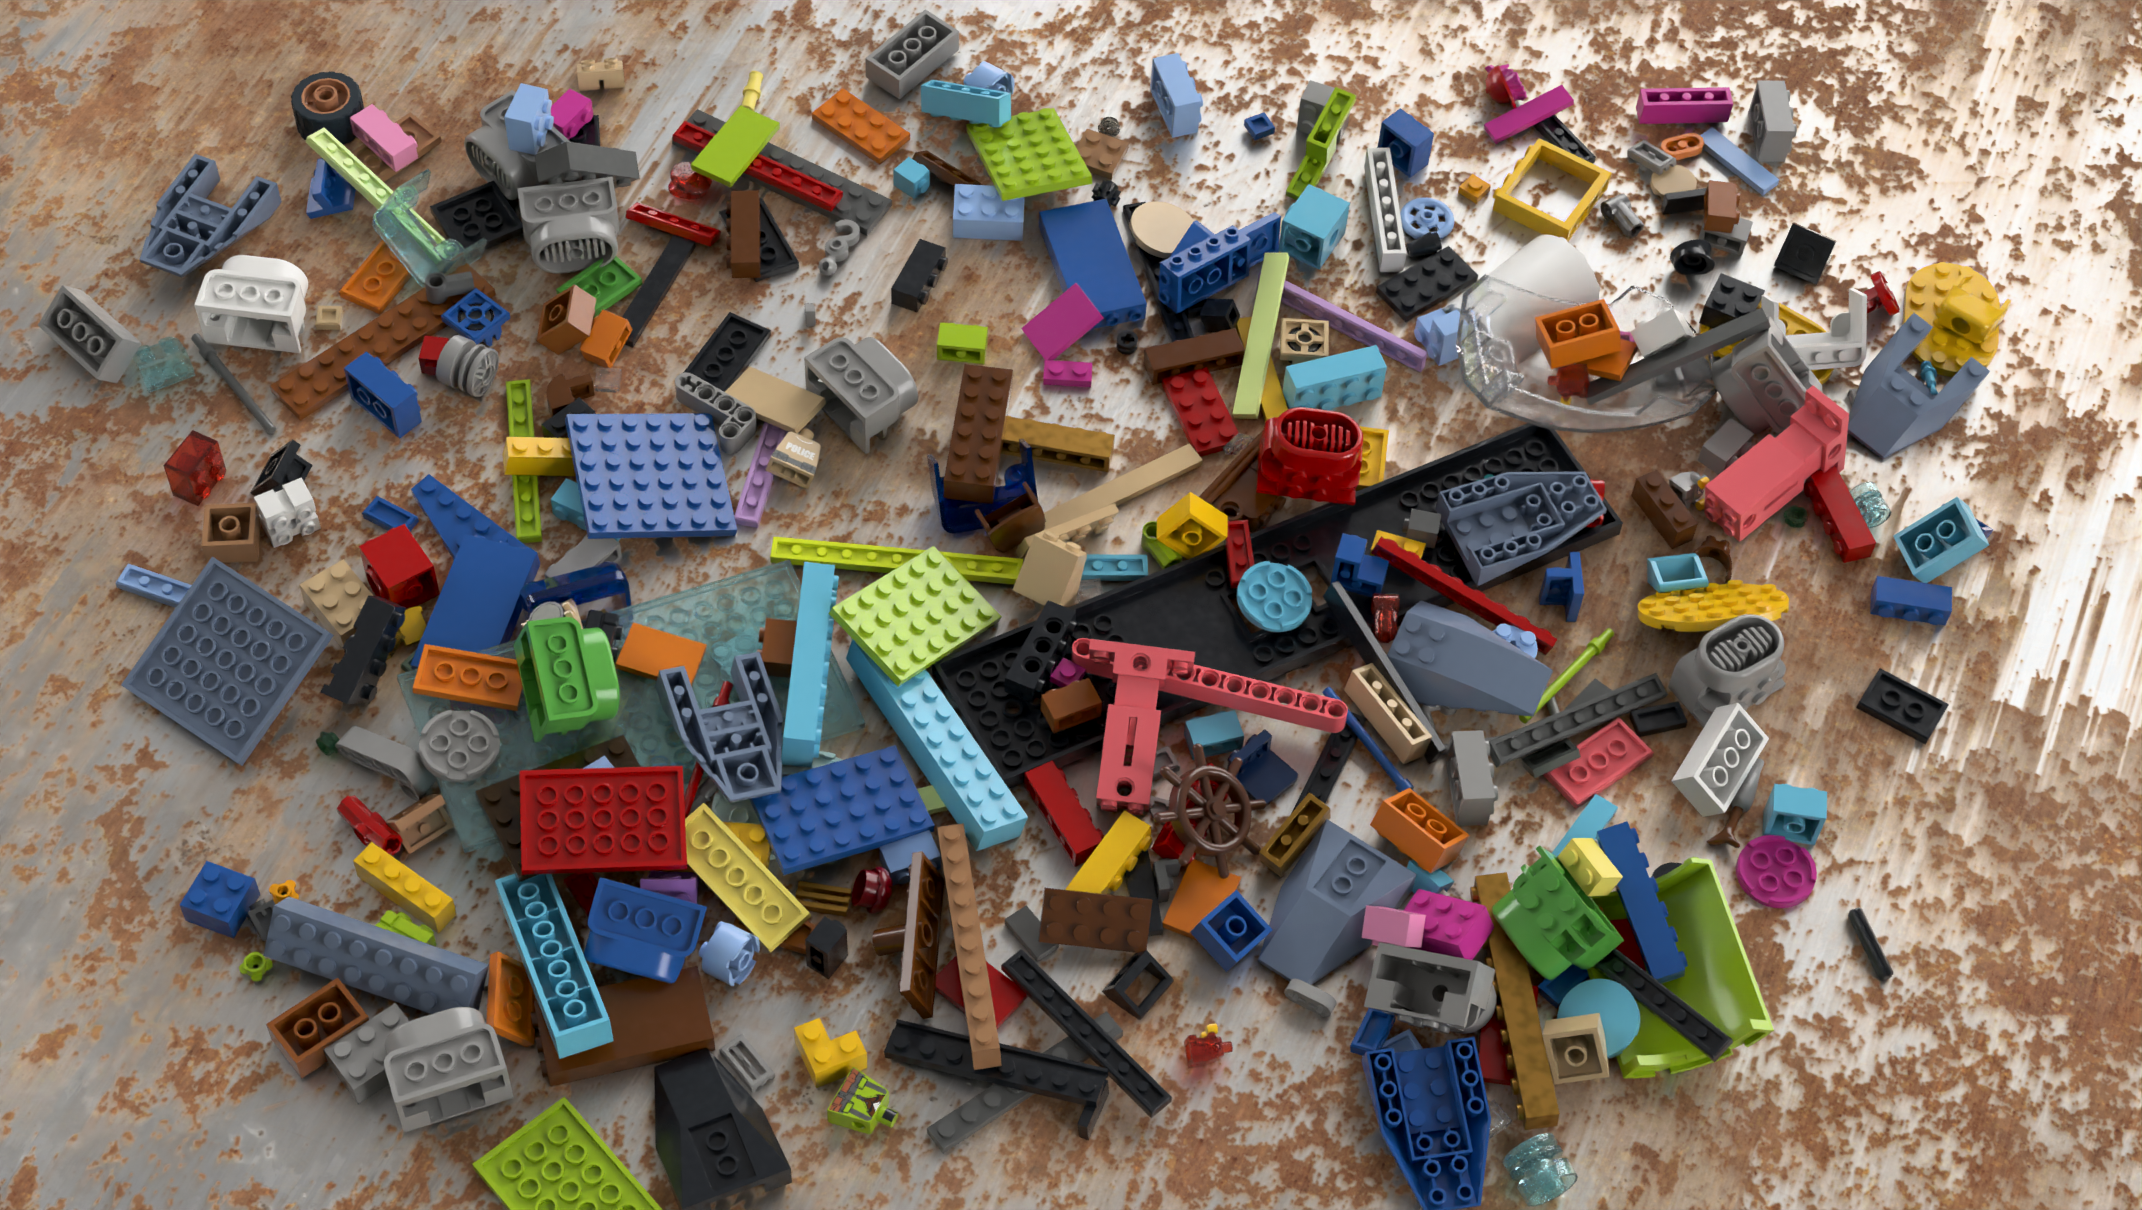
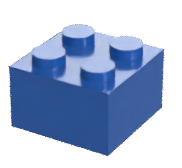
(1408, 142)
(219, 899)
(1231, 930)

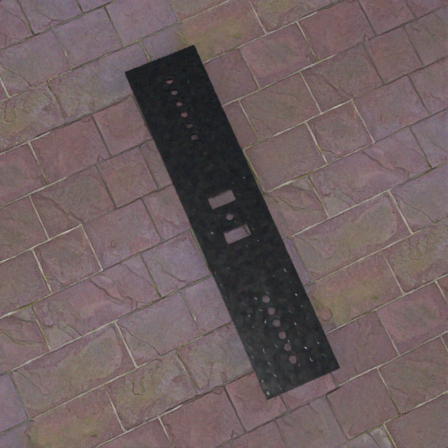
(1192, 608)

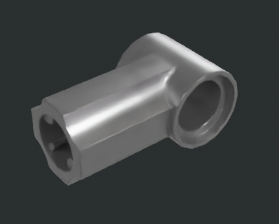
(1620, 212)

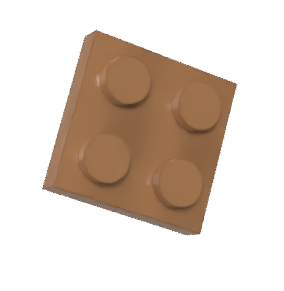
(1102, 152)

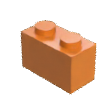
(606, 339)

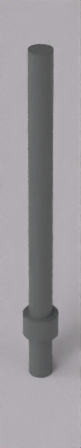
(210, 354)

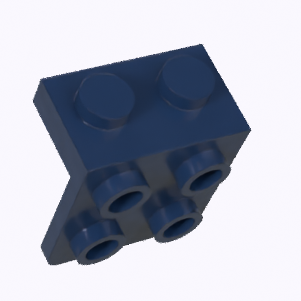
(1262, 771)

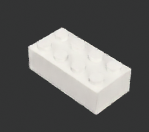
(1720, 759)

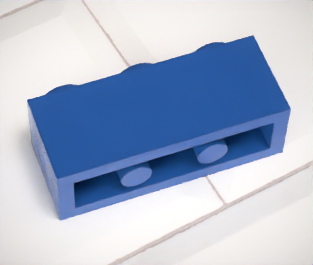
(1911, 600)

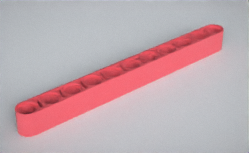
(1244, 697)

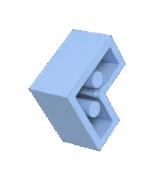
(1439, 334)

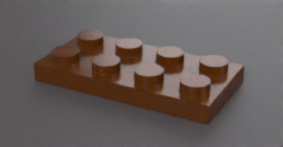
(1095, 920)

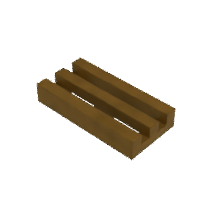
(824, 894)

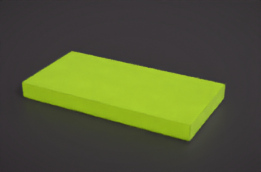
(735, 146)

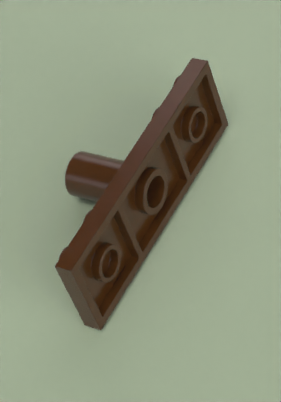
(918, 937)

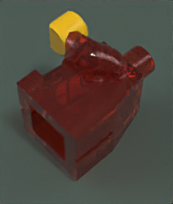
(1571, 381)
(1205, 1049)

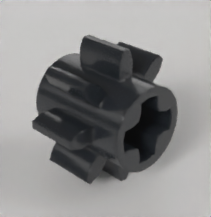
(1106, 190)

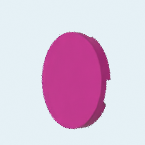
(1776, 871)

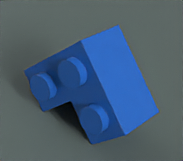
(1356, 570)

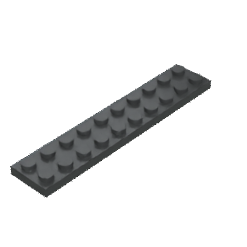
(857, 203)

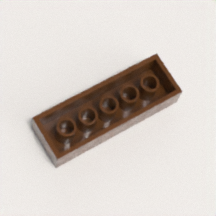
(978, 434)

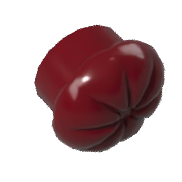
(872, 890)

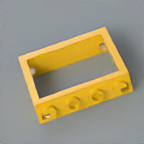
(1536, 219)

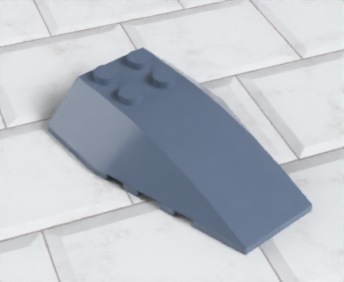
(1464, 665)

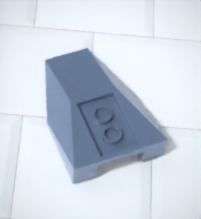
(1516, 517)
(1325, 901)

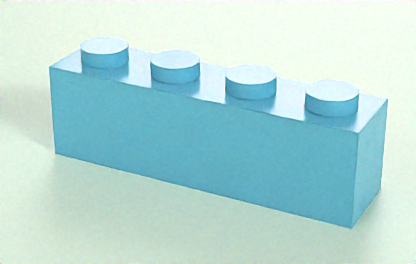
(966, 103)

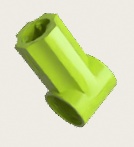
(1162, 554)

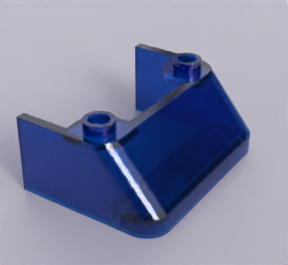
(960, 515)
(580, 585)

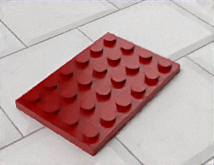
(602, 820)

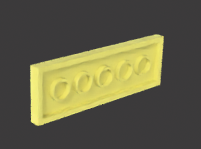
(741, 879)

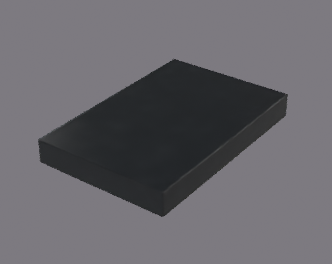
(1902, 706)

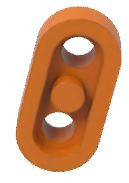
(1683, 145)

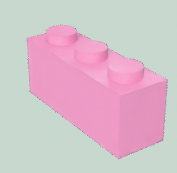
(384, 137)

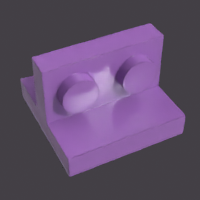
(672, 883)

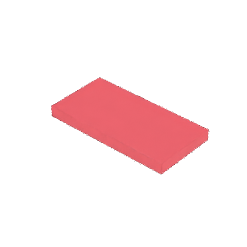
(1603, 761)

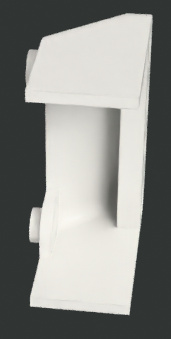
(1834, 349)

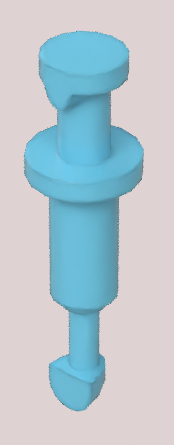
(1929, 374)

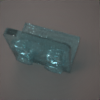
(163, 363)

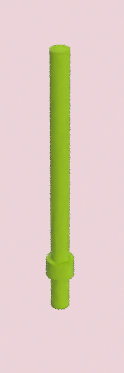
(1594, 647)

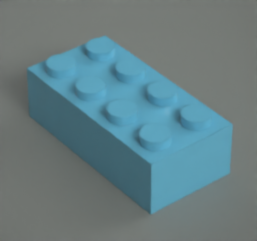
(1335, 380)

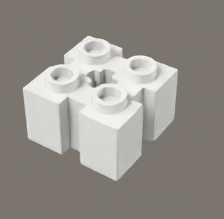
(287, 512)

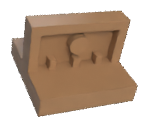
(421, 822)

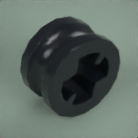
(1130, 348)

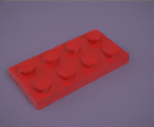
(1200, 410)

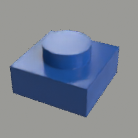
(1259, 126)

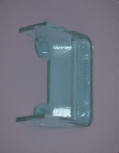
(410, 239)

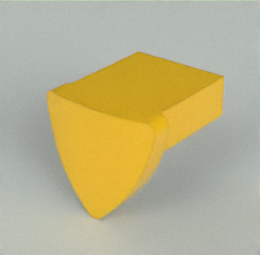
(413, 625)

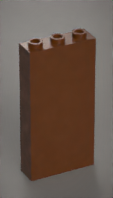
(648, 1025)

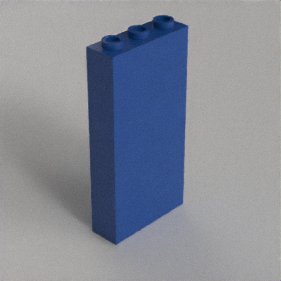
(1090, 252)
(480, 596)

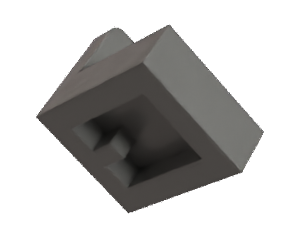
(1162, 873)
(261, 917)

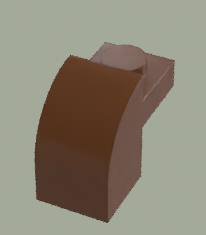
(563, 392)

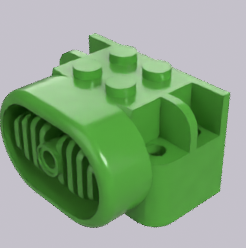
(566, 675)
(1554, 919)

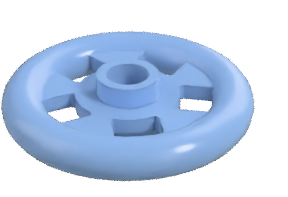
(1419, 204)

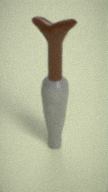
(1740, 804)

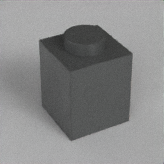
(1422, 527)

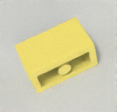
(1589, 867)

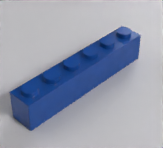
(1641, 904)

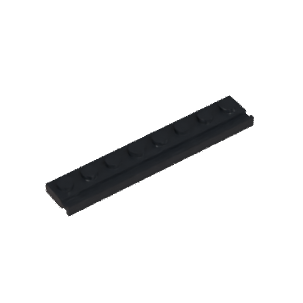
(1019, 1069)

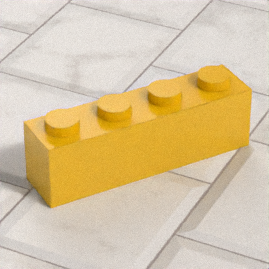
(1113, 856)
(405, 887)

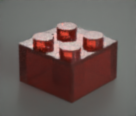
(195, 468)

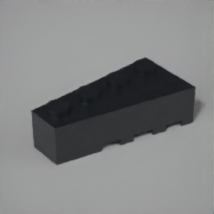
(366, 652)

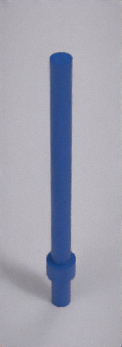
(1401, 783)

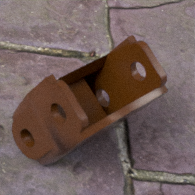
(1014, 521)

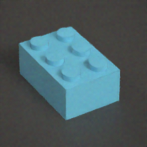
(1941, 540)

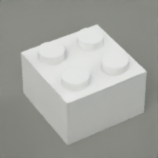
(1661, 332)

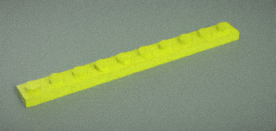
(886, 559)

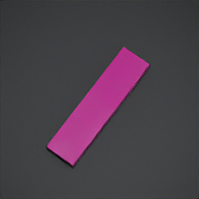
(1528, 114)

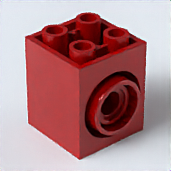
(399, 568)

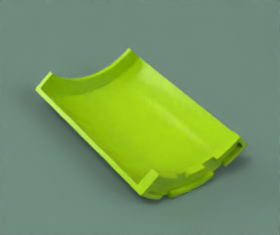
(1714, 983)

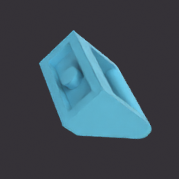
(1676, 573)

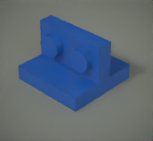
(329, 192)
(1564, 587)

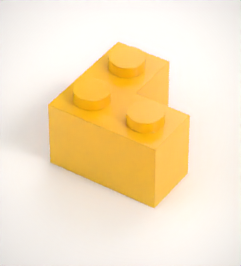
(827, 1058)

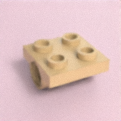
(590, 73)

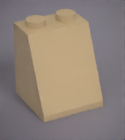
(1051, 570)

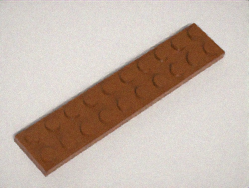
(384, 337)

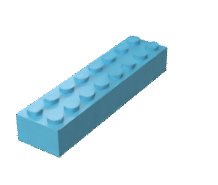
(810, 665)
(554, 964)

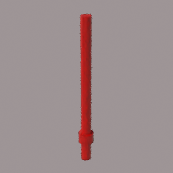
(722, 699)

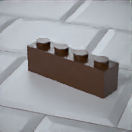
(745, 234)
(1213, 351)

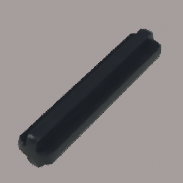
(1870, 944)

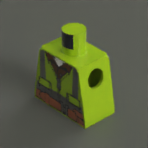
(861, 1104)

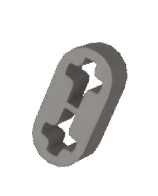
(1310, 997)

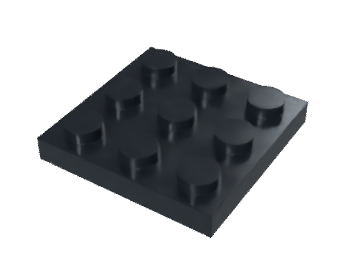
(478, 215)

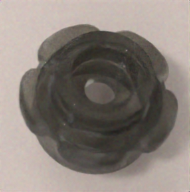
(1109, 126)

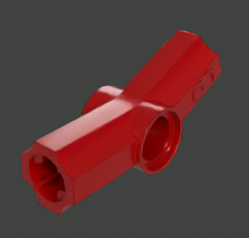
(369, 826)

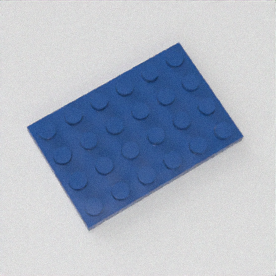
(841, 810)

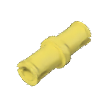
(752, 90)

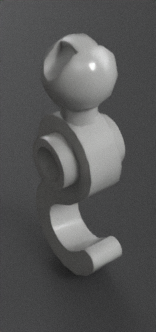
(837, 248)

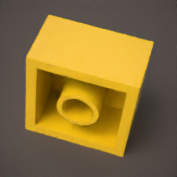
(1192, 526)

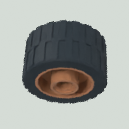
(328, 103)

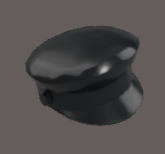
(1692, 257)

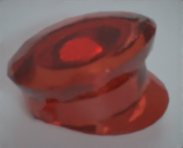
(688, 183)

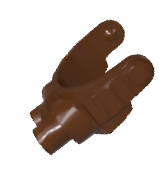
(1718, 550)

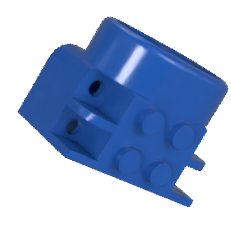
(641, 930)

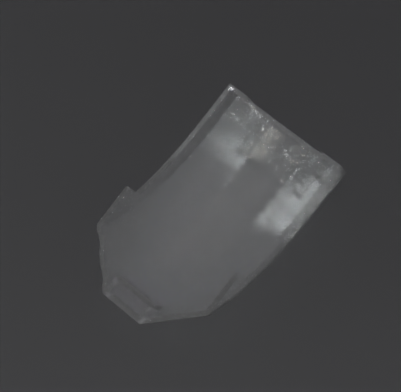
(1510, 372)

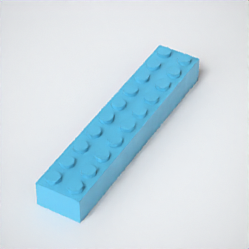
(944, 752)

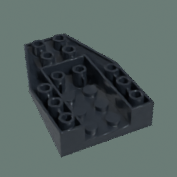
(712, 1133)

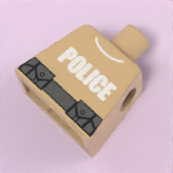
(796, 458)

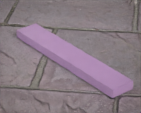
(758, 480)

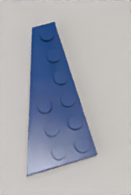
(455, 517)

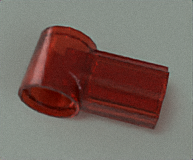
(1385, 612)

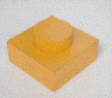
(1474, 188)

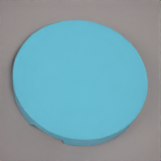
(1274, 596)
(1616, 1008)

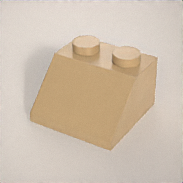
(1576, 1048)

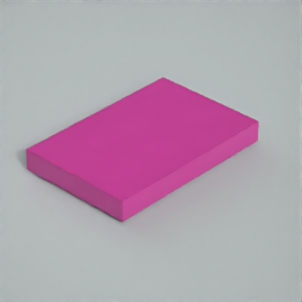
(1062, 323)

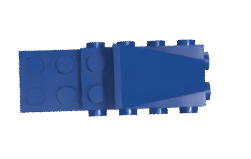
(1211, 261)

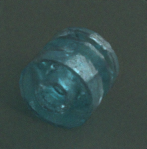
(1540, 1169)

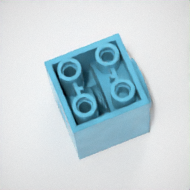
(1313, 226)

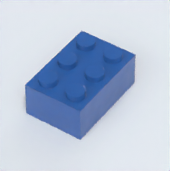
(383, 394)

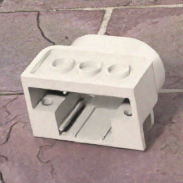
(253, 304)

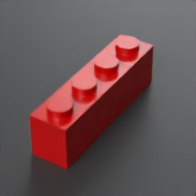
(1839, 515)
(1063, 812)

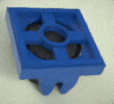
(475, 319)

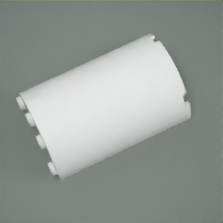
(1546, 268)

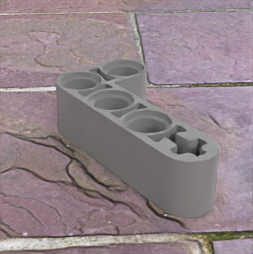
(735, 418)
(388, 759)

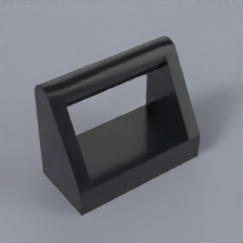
(1123, 979)

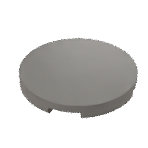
(459, 745)

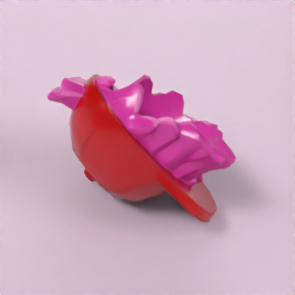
(1504, 85)

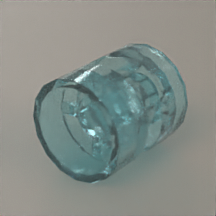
(1870, 504)

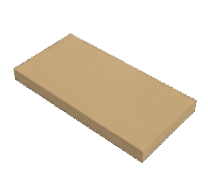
(776, 400)

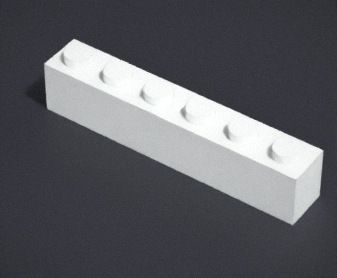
(1385, 210)

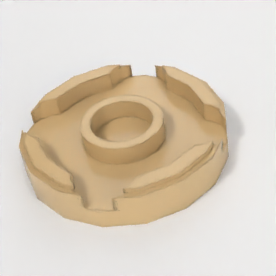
(1673, 180)

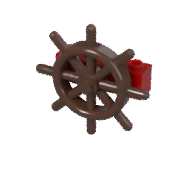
(1199, 804)

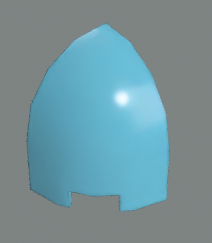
(1428, 881)

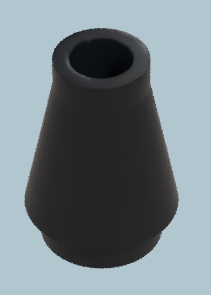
(1424, 245)

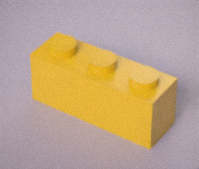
(538, 456)

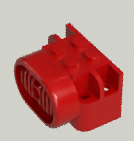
(1310, 456)

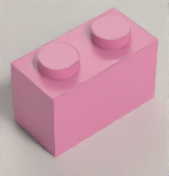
(1393, 926)

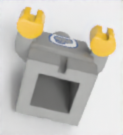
(1689, 488)

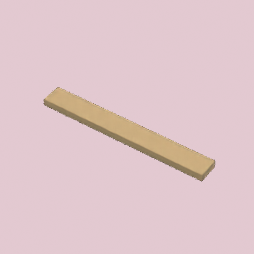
(1127, 486)

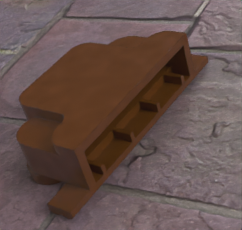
(1236, 493)

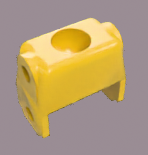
(1969, 314)

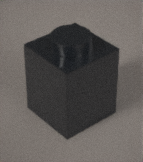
(1219, 315)

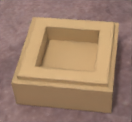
(329, 318)

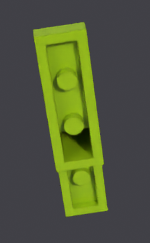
(1321, 142)

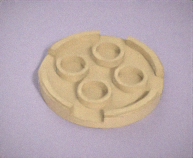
(1159, 227)

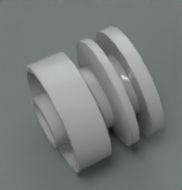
(467, 365)

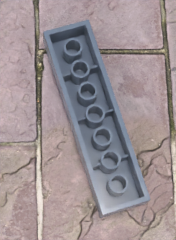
(373, 958)

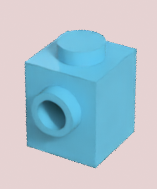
(911, 177)

